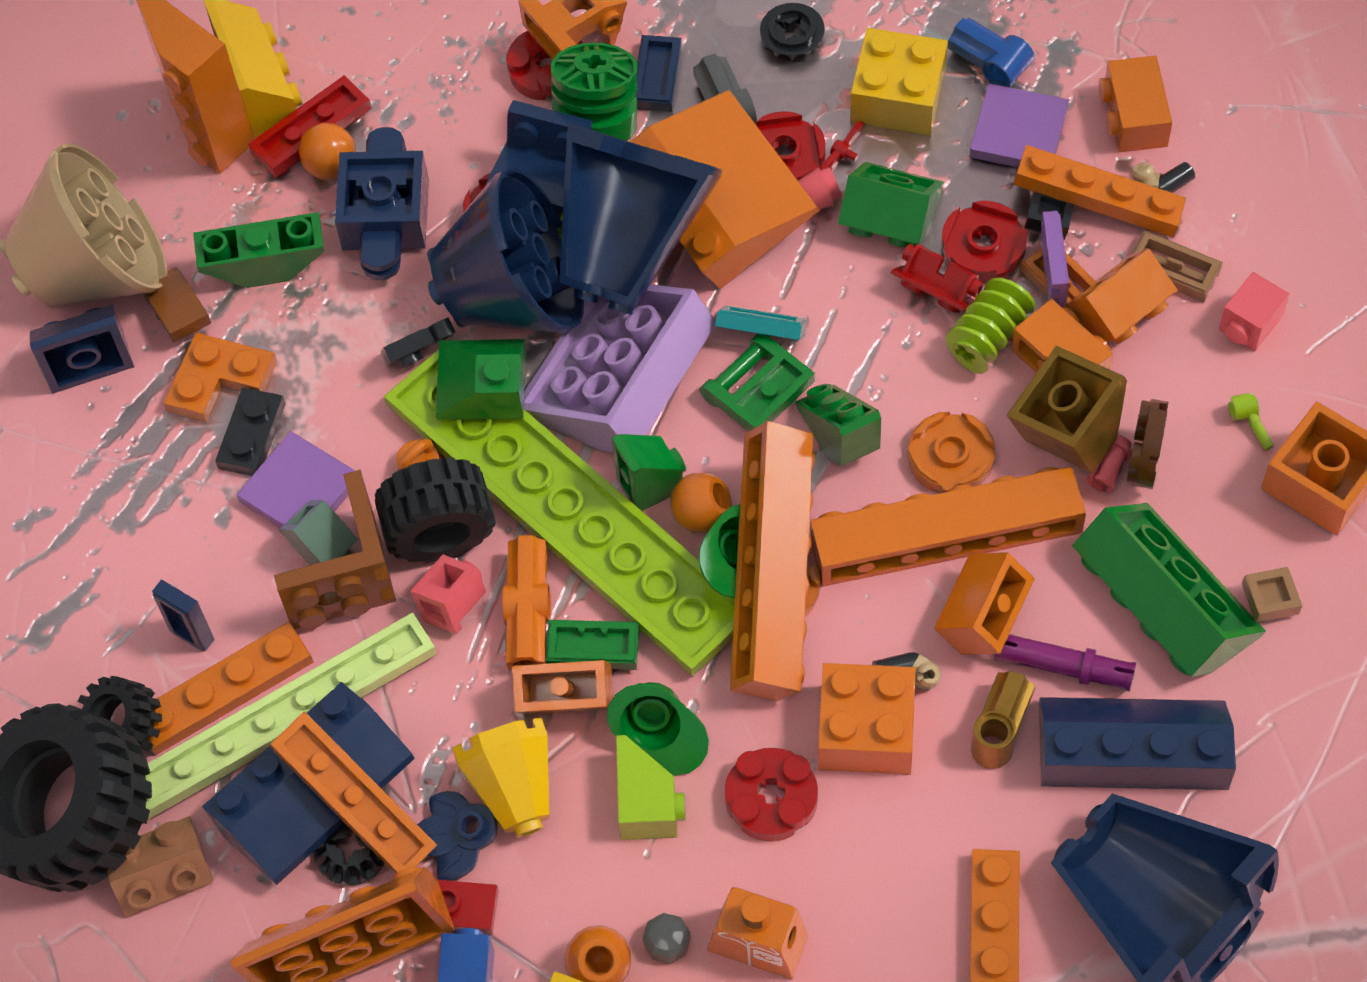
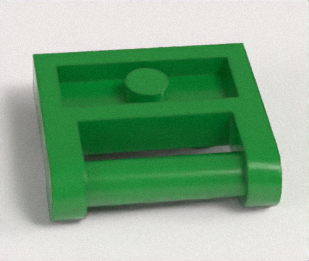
(767, 391)

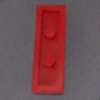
(337, 104)

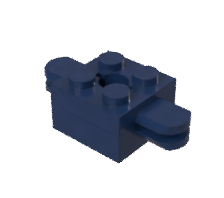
(382, 202)

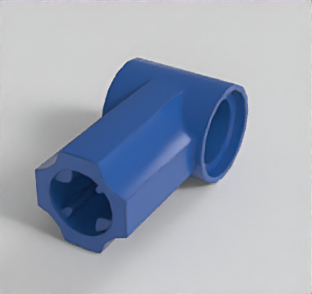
(999, 58)

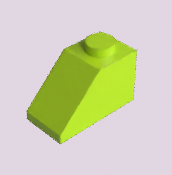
(645, 795)

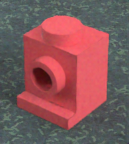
(448, 592)

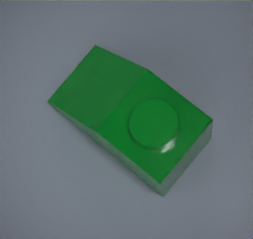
(646, 468)

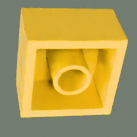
(898, 81)

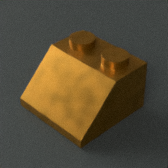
(1071, 409)

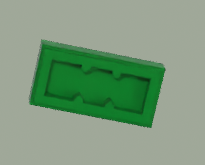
(593, 641)

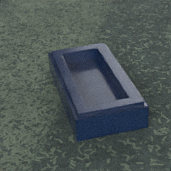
(658, 72)
(183, 615)

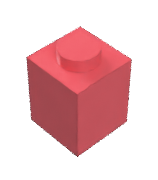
(1253, 311)

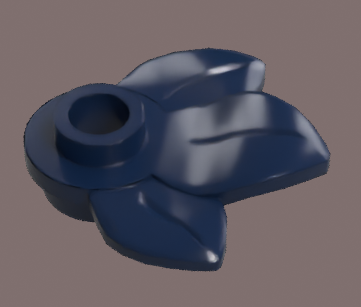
(456, 848)

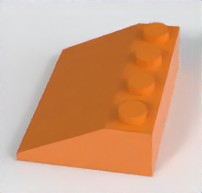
(199, 85)
(753, 200)
(351, 934)

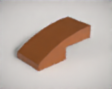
(177, 306)

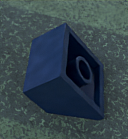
(81, 348)

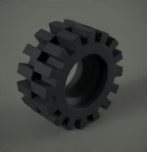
(137, 703)

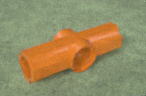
(526, 601)

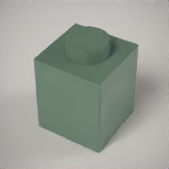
(318, 533)

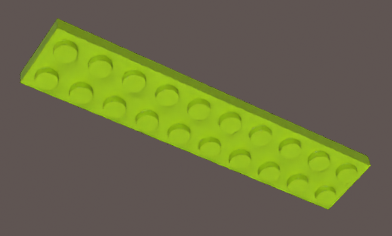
(582, 520)

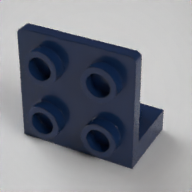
(538, 147)

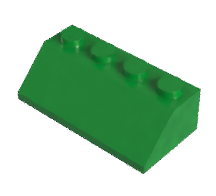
(1166, 588)

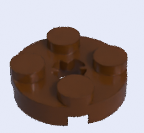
(1150, 431)

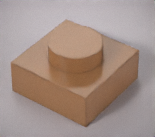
(1271, 594)

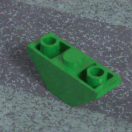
(260, 250)
(841, 423)

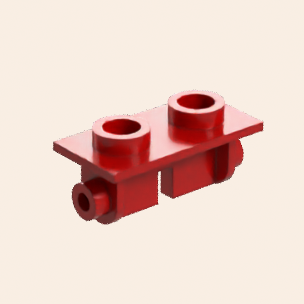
(923, 275)

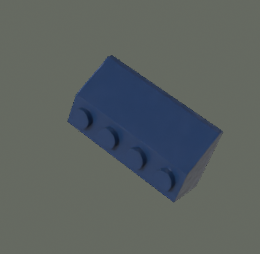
(1136, 743)
(276, 815)

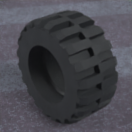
(104, 806)

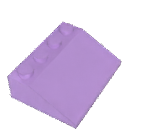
(619, 367)

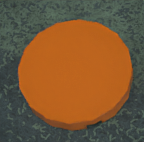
(951, 451)

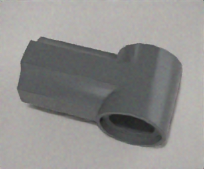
(716, 76)

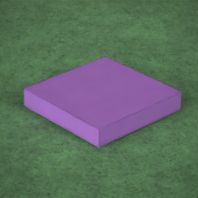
(1017, 119)
(291, 478)

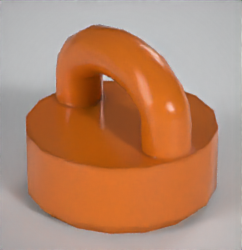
(416, 452)

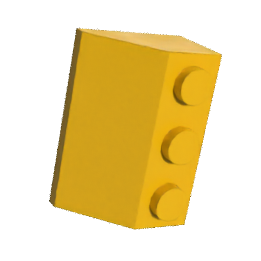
(254, 63)

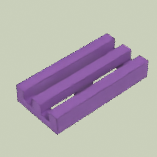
(1054, 257)

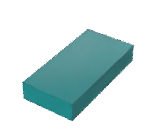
(761, 322)

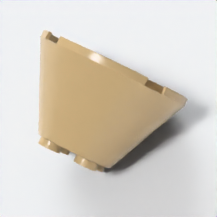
(82, 235)

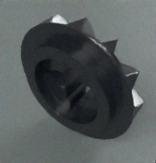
(788, 17)
(333, 865)

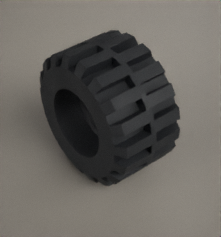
(434, 510)

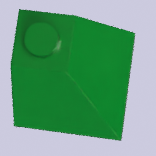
(481, 379)

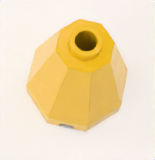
(510, 774)

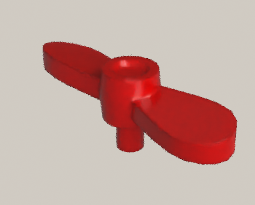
(842, 149)

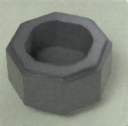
(666, 938)

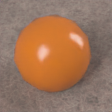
(321, 149)
(699, 501)
(598, 955)

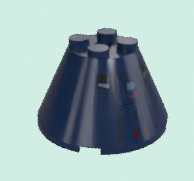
(504, 261)

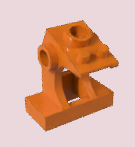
(557, 29)

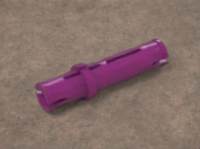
(1068, 662)

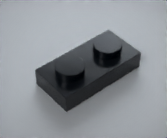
(250, 431)

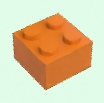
(1321, 469)
(866, 718)

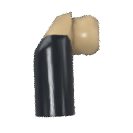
(1169, 181)
(926, 674)

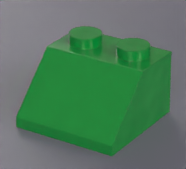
(889, 204)

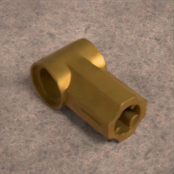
(1001, 718)

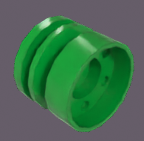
(597, 85)

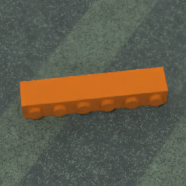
(947, 525)
(772, 562)

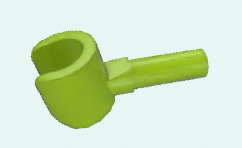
(1246, 407)

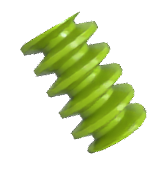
(988, 324)

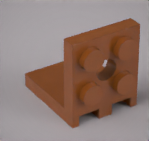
(342, 584)

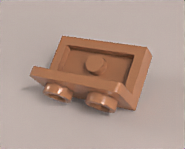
(160, 867)

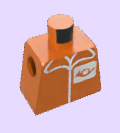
(758, 932)

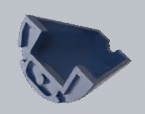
(624, 214)
(1167, 888)

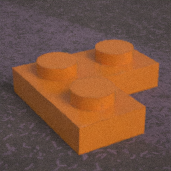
(215, 364)

